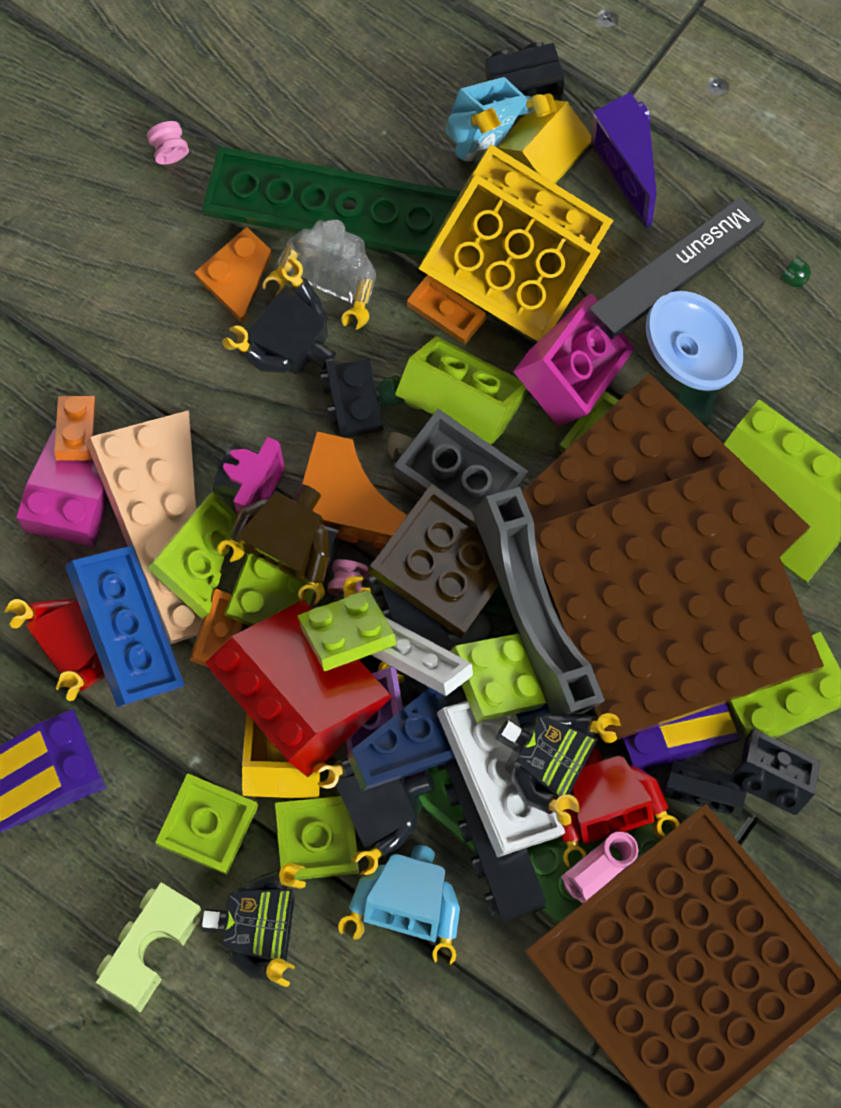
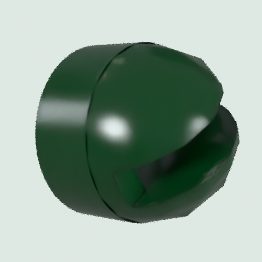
(796, 273)

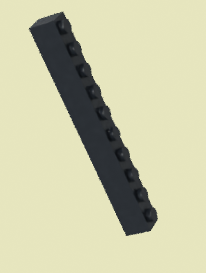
(510, 877)

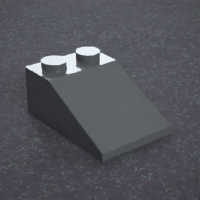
(456, 463)

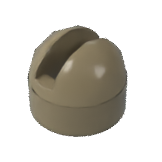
(398, 443)

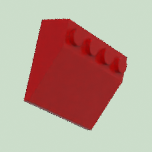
(290, 694)

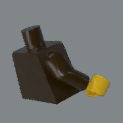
(285, 537)

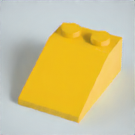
(268, 771)

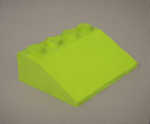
(801, 475)

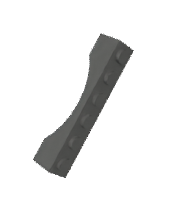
(511, 546)

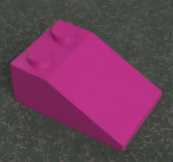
(573, 365)
(63, 499)

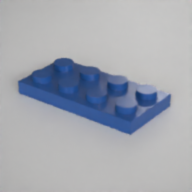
(124, 625)

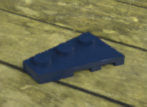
(403, 744)

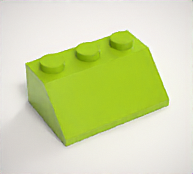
(462, 388)

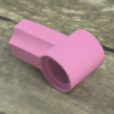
(599, 866)

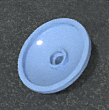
(694, 340)

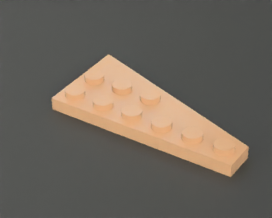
(152, 495)

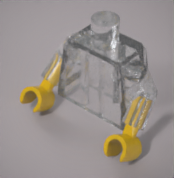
(332, 263)

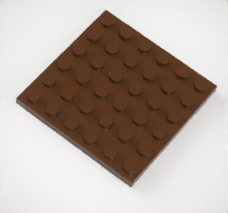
(639, 446)
(676, 598)
(690, 969)

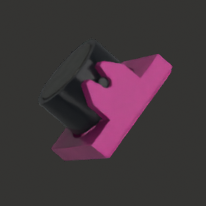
(249, 475)

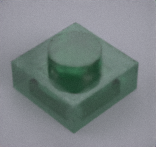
(698, 402)

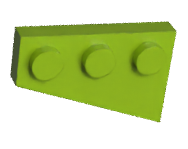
(191, 558)

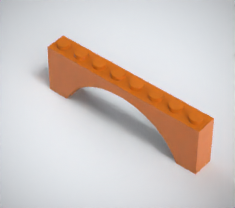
(347, 495)

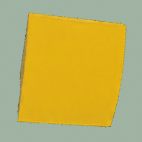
(516, 244)

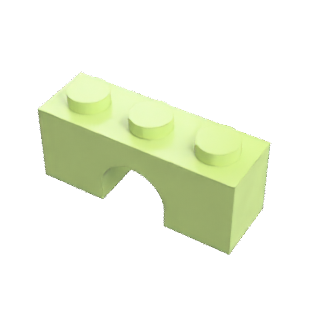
(162, 915)

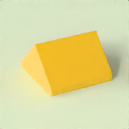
(548, 142)

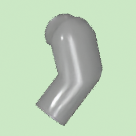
(478, 631)

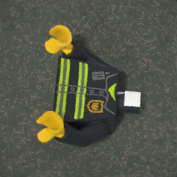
(551, 757)
(259, 924)

